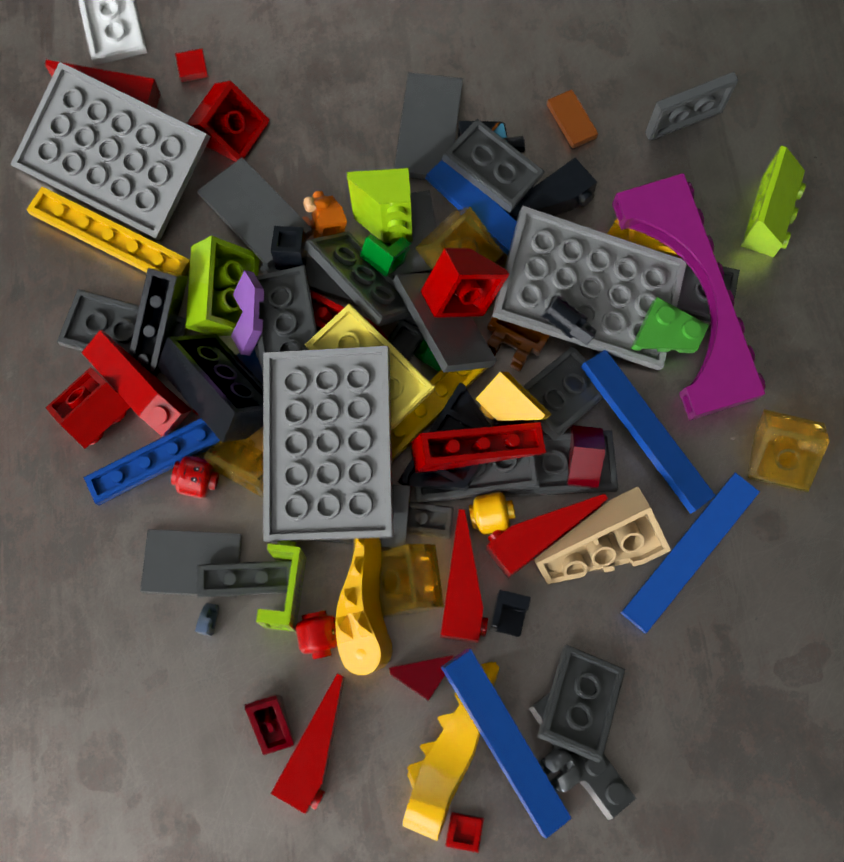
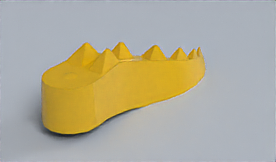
(360, 625)
(443, 768)

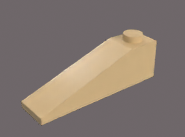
(612, 536)

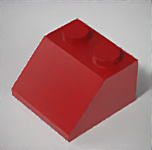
(229, 120)
(462, 284)
(88, 408)

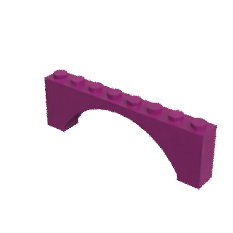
(670, 215)

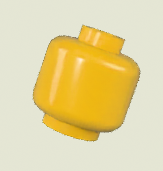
(491, 512)

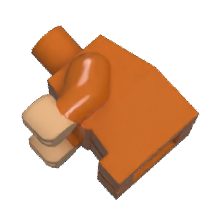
(326, 215)

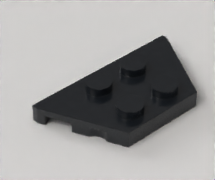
(458, 414)

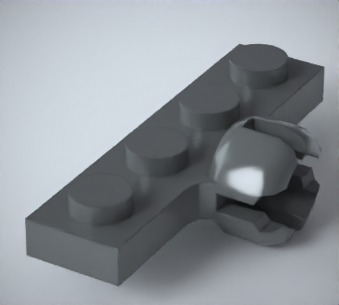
(598, 778)

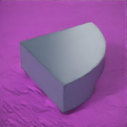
(207, 619)

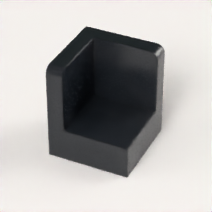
(288, 247)
(509, 613)

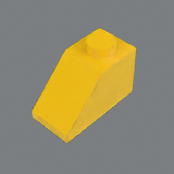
(509, 400)

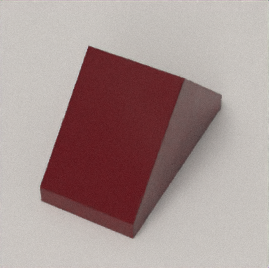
(586, 456)
(421, 676)
(270, 723)

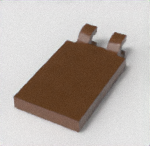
(518, 337)

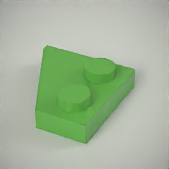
(669, 329)

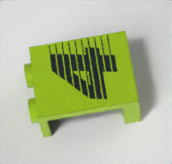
(288, 619)

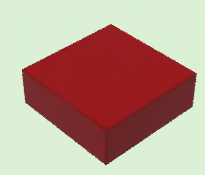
(191, 65)
(464, 832)

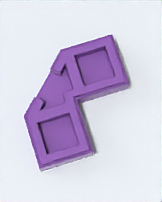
(249, 326)

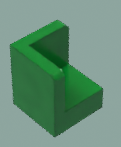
(384, 257)

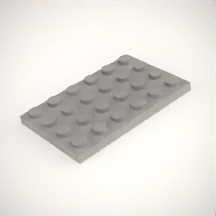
(110, 150)
(594, 273)
(327, 444)

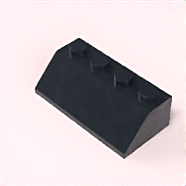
(214, 384)

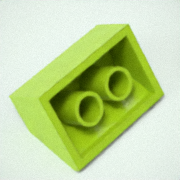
(382, 202)
(775, 205)
(212, 281)

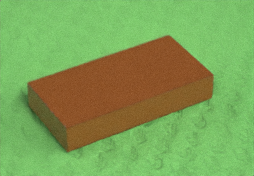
(572, 119)

